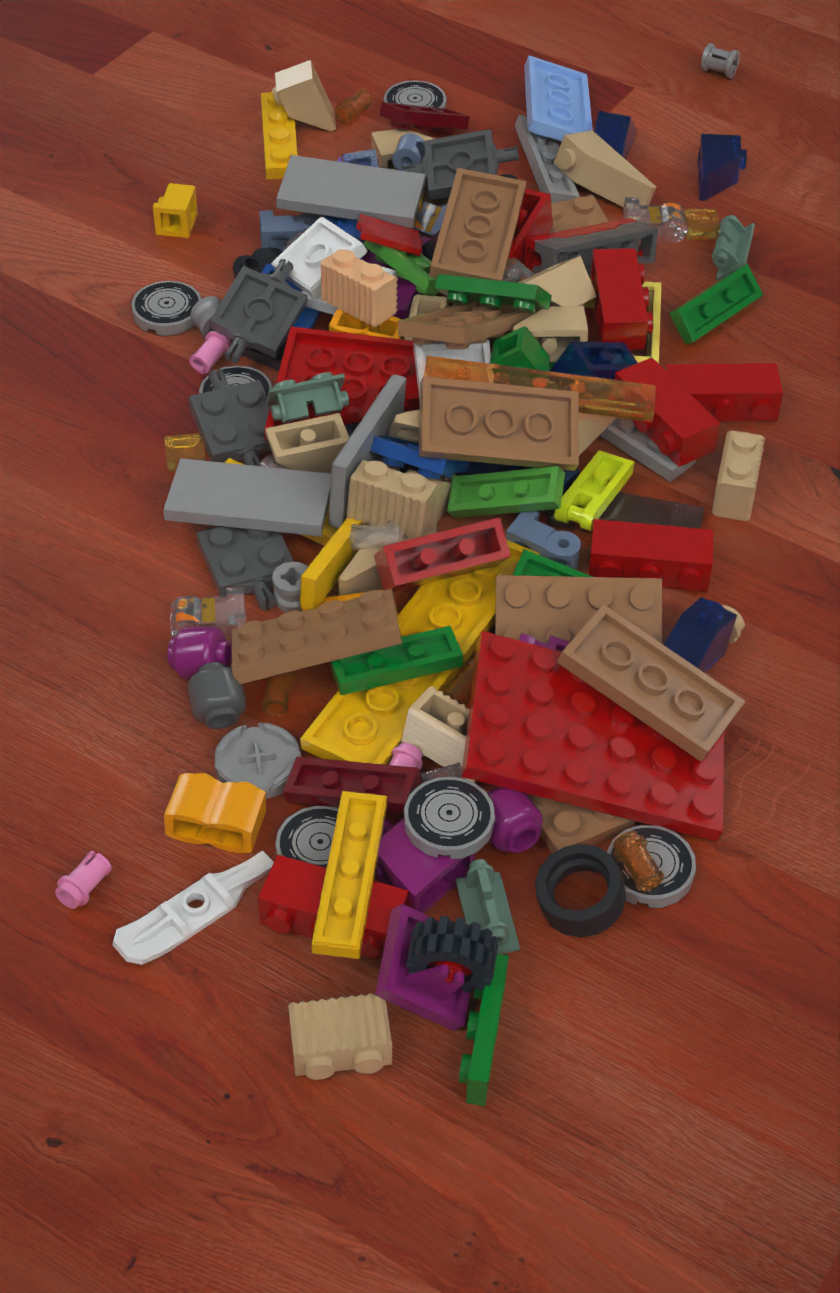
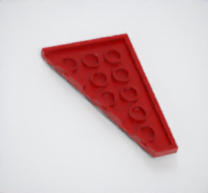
(362, 358)

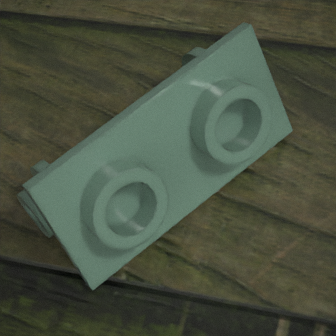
(732, 245)
(292, 397)
(486, 903)

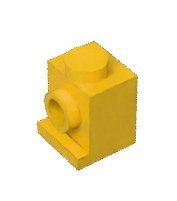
(176, 211)

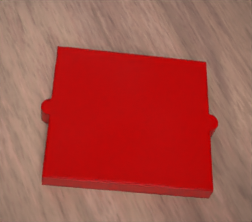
(389, 234)

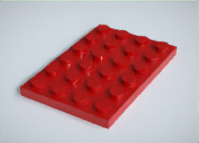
(567, 742)

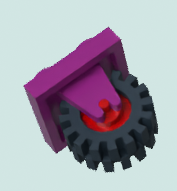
(435, 965)

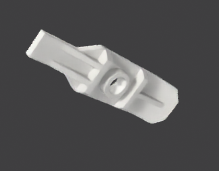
(177, 922)

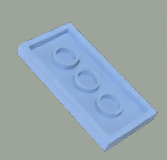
(556, 99)

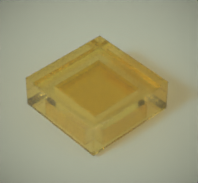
(702, 224)
(183, 446)

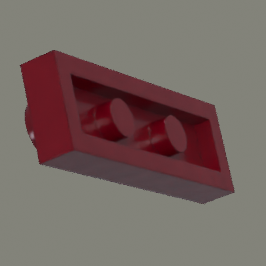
(423, 117)
(323, 780)

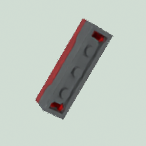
(551, 248)

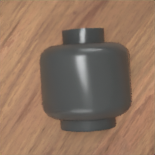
(216, 696)

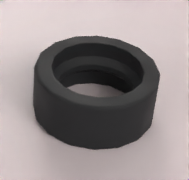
(577, 859)

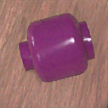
(196, 647)
(516, 820)

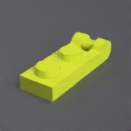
(594, 489)

